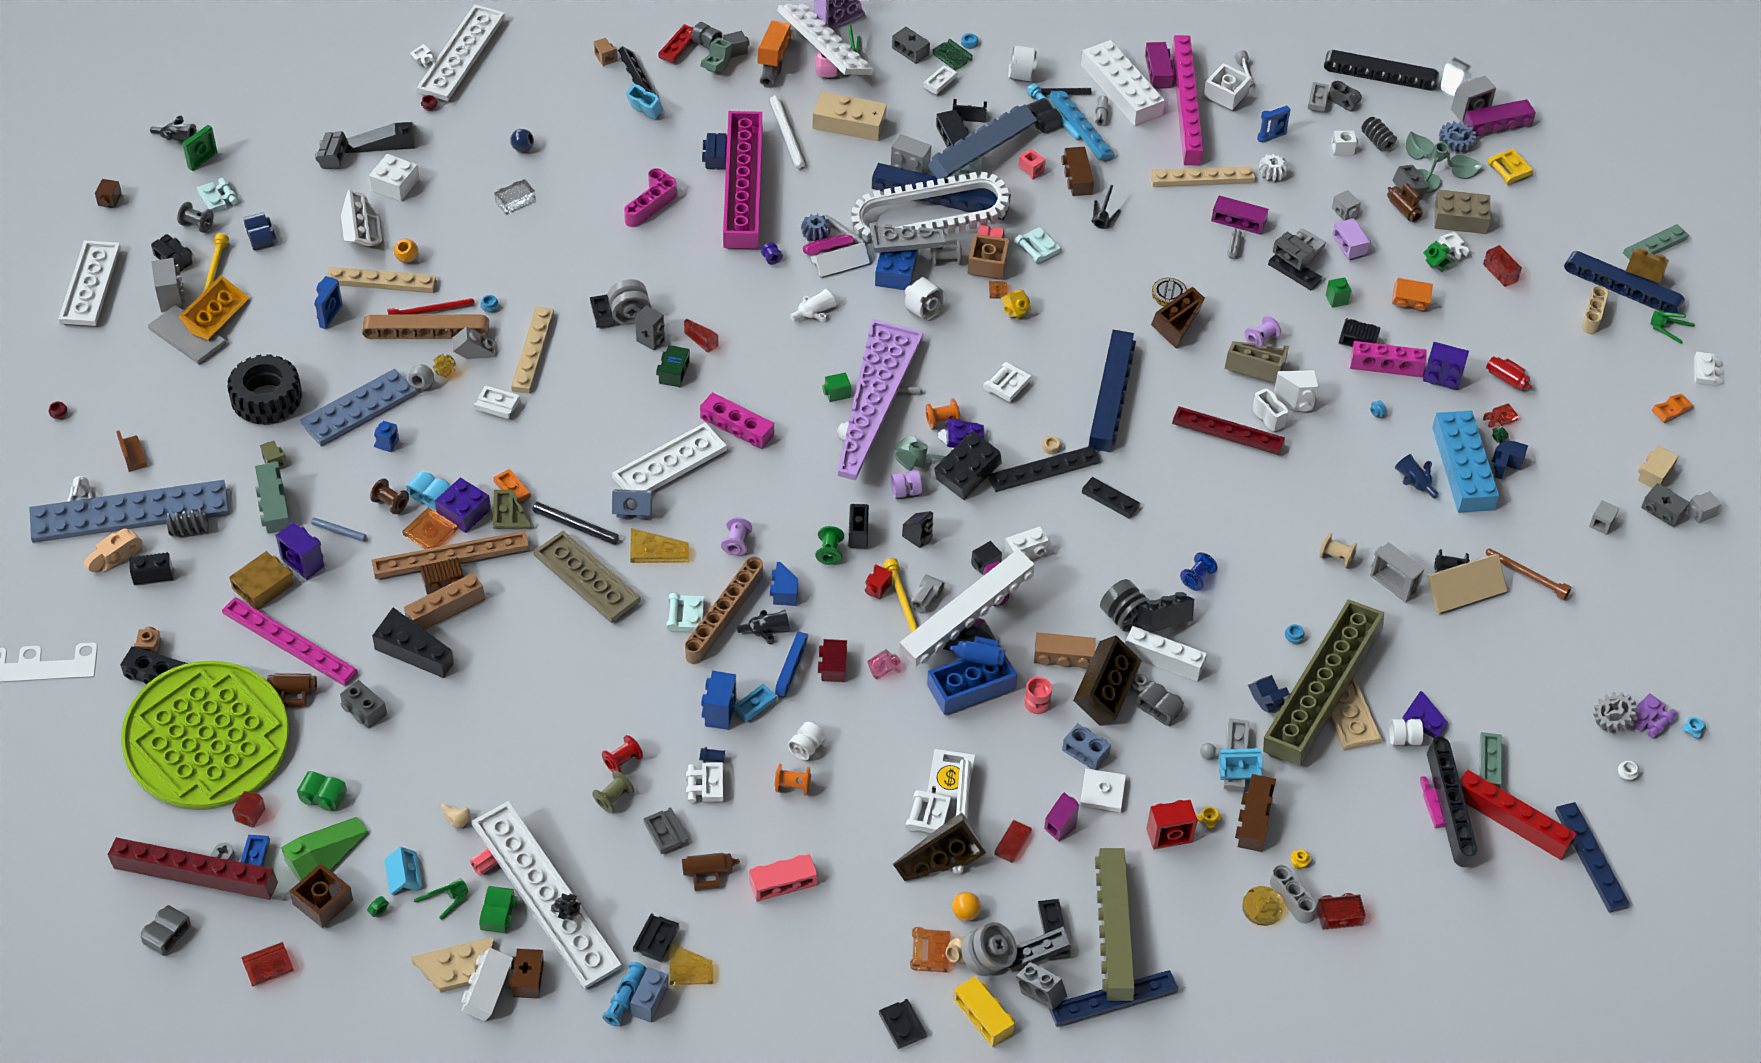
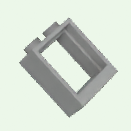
(1400, 587)

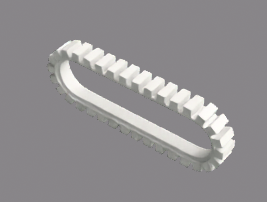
(942, 188)

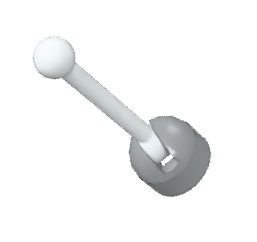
(1243, 61)

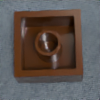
(321, 895)

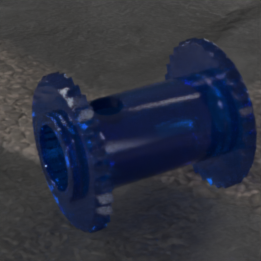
(1203, 564)

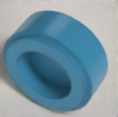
(969, 41)

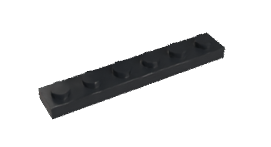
(1044, 468)

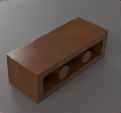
(1078, 171)

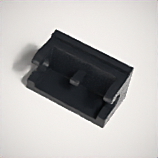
(970, 112)

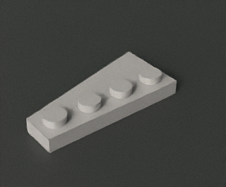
(899, 239)

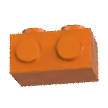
(1412, 294)

